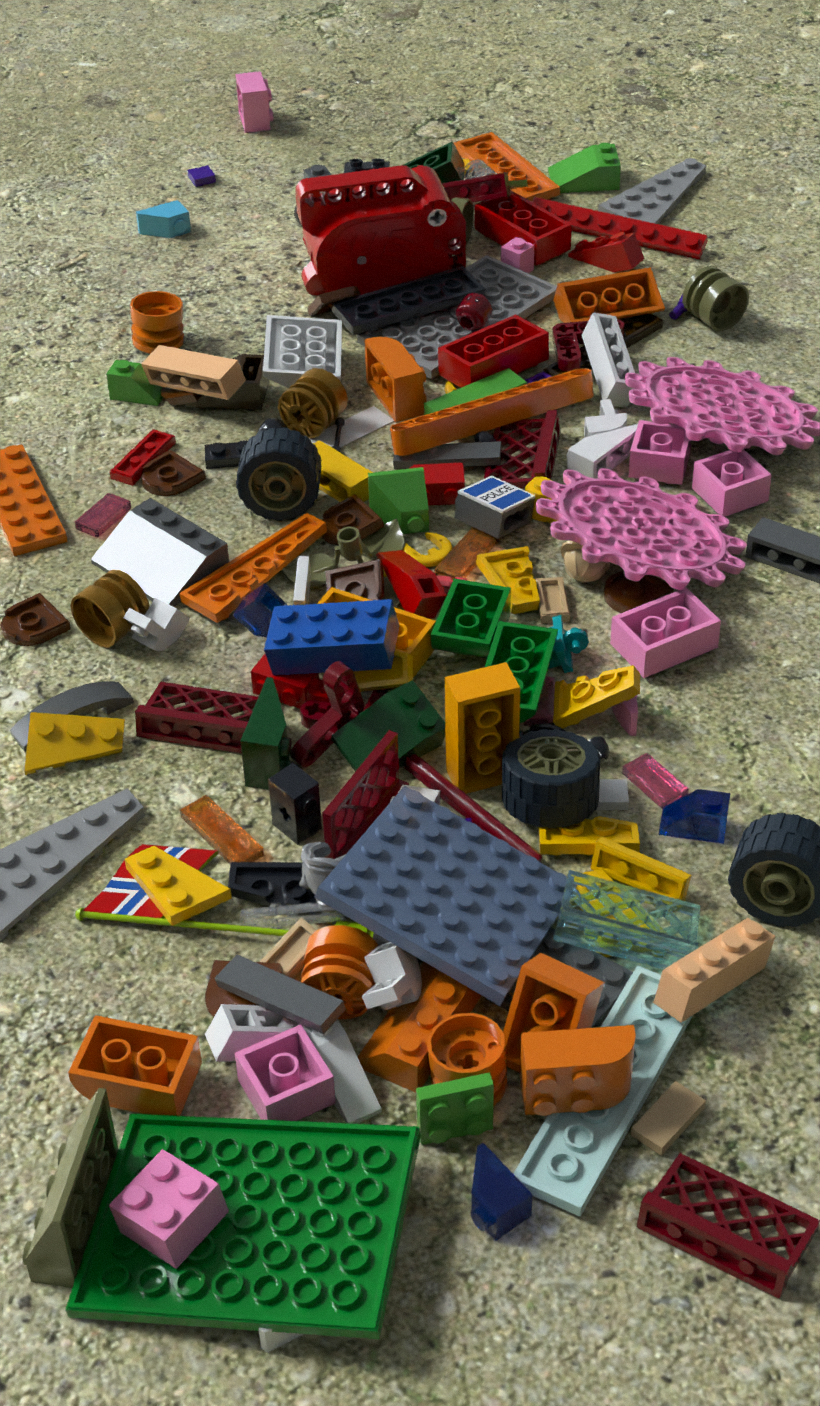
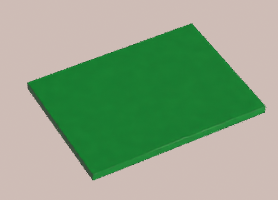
(303, 1235)

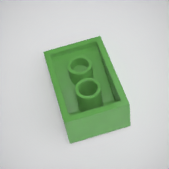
(588, 170)

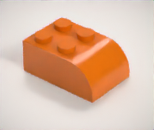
(395, 378)
(549, 999)
(137, 1065)
(576, 1069)

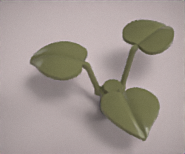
(351, 548)

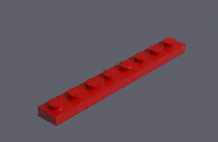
(647, 233)

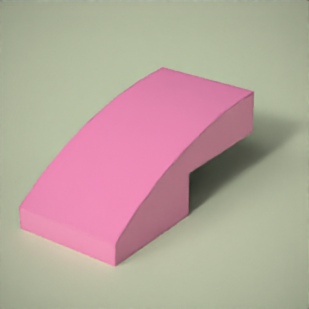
(627, 715)

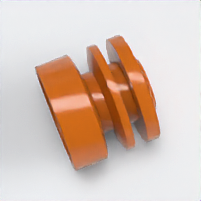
(156, 321)
(338, 967)
(468, 1047)

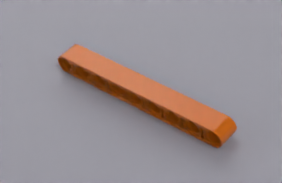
(491, 412)

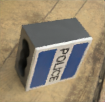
(494, 506)

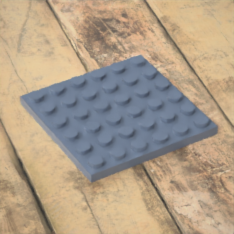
(447, 893)

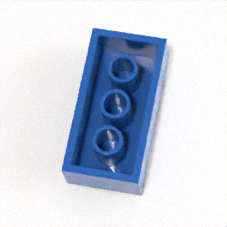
(317, 635)

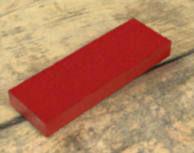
(149, 448)

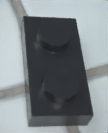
(223, 454)

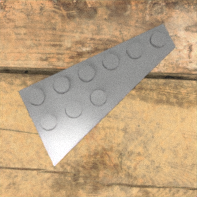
(658, 195)
(51, 857)

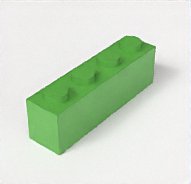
(487, 386)

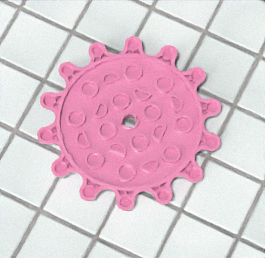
(723, 405)
(672, 534)

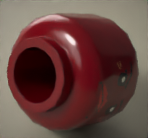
(473, 311)

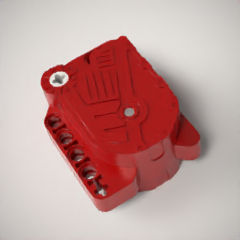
(378, 228)

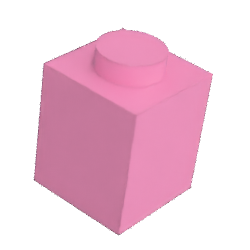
(518, 254)

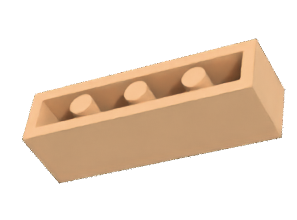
(193, 372)
(714, 969)

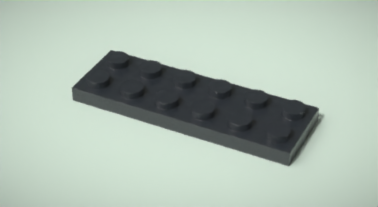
(406, 300)

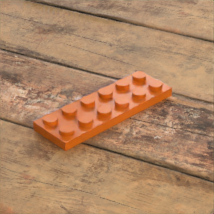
(505, 159)
(25, 508)

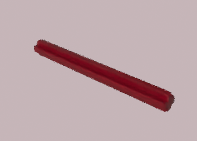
(465, 805)

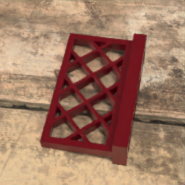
(483, 187)
(542, 453)
(189, 723)
(363, 797)
(715, 1241)

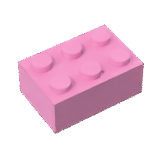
(665, 632)

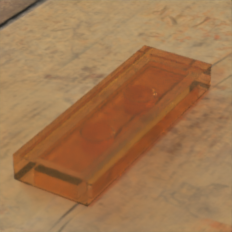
(463, 556)
(221, 831)

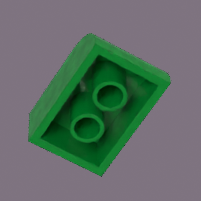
(471, 618)

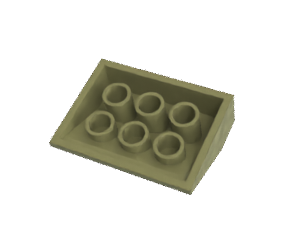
(73, 1197)

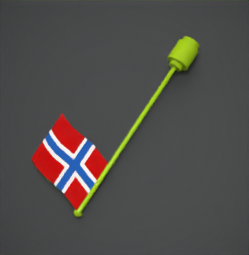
(128, 902)

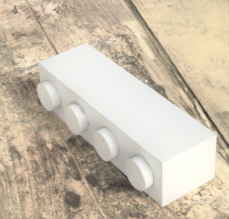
(608, 357)

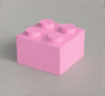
(254, 101)
(659, 452)
(731, 482)
(285, 1076)
(169, 1208)

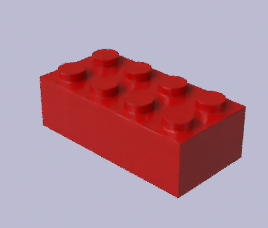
(520, 218)
(503, 345)

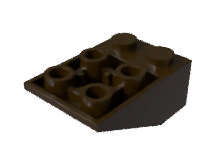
(249, 395)

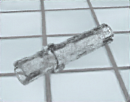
(255, 916)

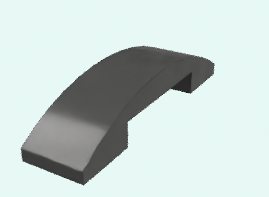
(77, 701)

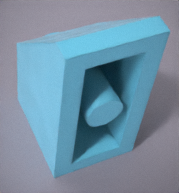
(164, 220)

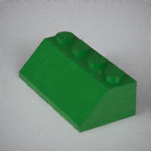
(528, 655)

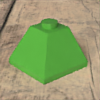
(130, 384)
(401, 497)

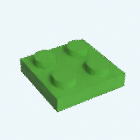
(455, 1108)

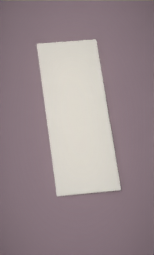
(355, 427)

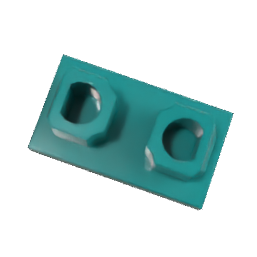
(566, 643)

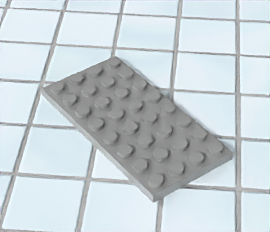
(506, 289)

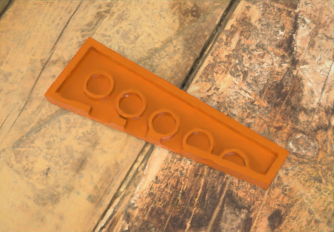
(227, 586)

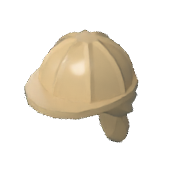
(579, 568)

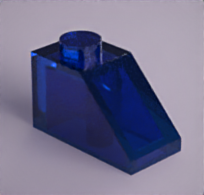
(257, 609)
(697, 816)
(497, 1196)

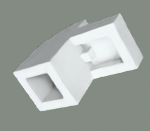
(608, 420)
(159, 625)
(395, 977)

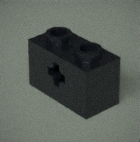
(295, 803)

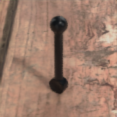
(339, 422)

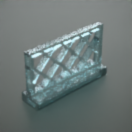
(624, 936)

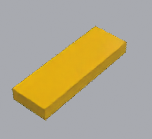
(639, 870)

